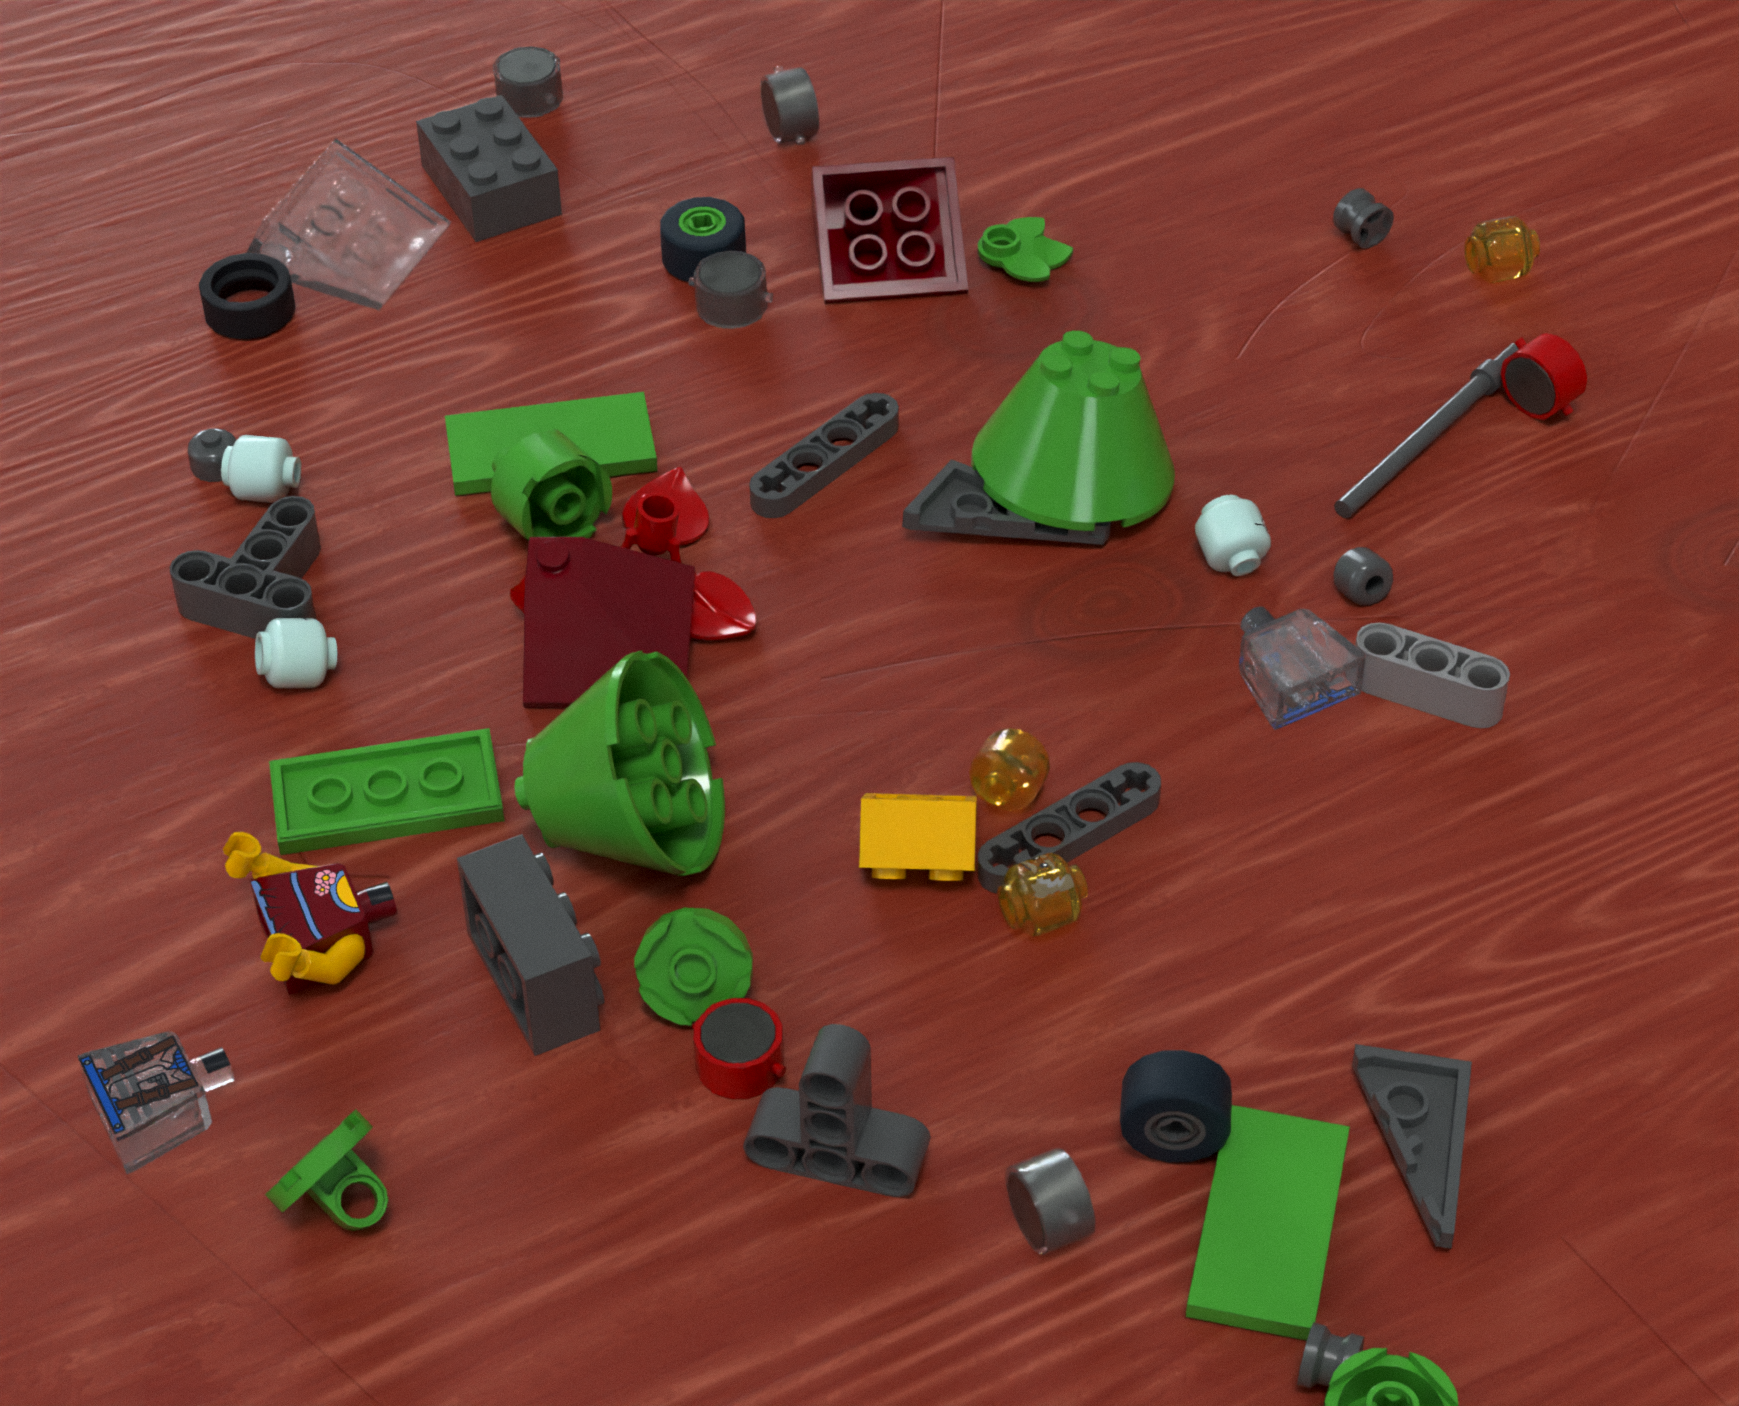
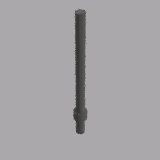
(1484, 380)

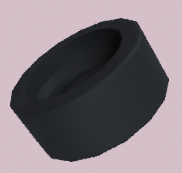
(248, 318)

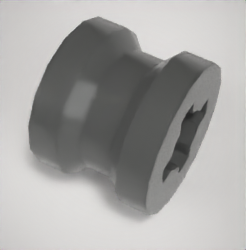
(1363, 218)
(1324, 1354)

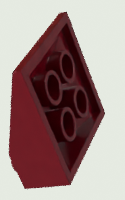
(888, 230)
(592, 608)

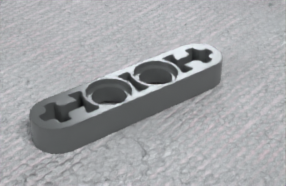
(866, 421)
(1064, 822)

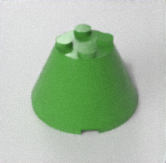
(1077, 440)
(629, 771)

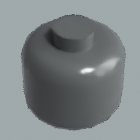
(207, 452)
(1363, 576)

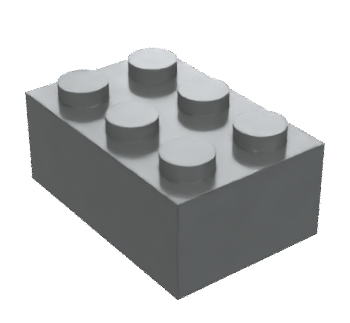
(489, 168)
(531, 943)

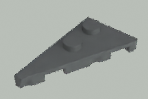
(960, 505)
(1423, 1118)

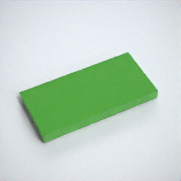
(607, 428)
(385, 791)
(1268, 1223)

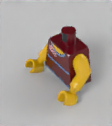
(308, 914)

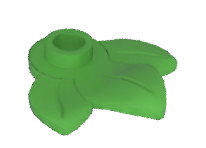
(1023, 249)

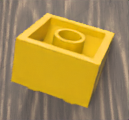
(918, 834)

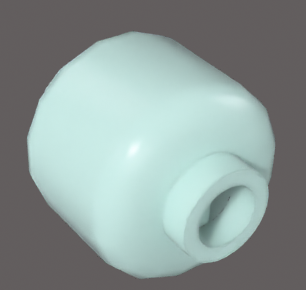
(260, 468)
(1232, 535)
(294, 653)

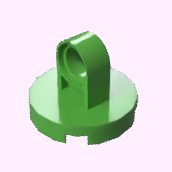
(691, 963)
(328, 1171)

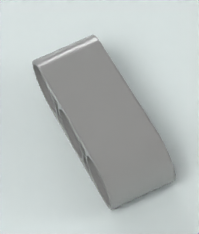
(1433, 675)

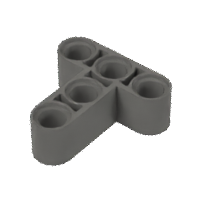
(259, 579)
(830, 1123)

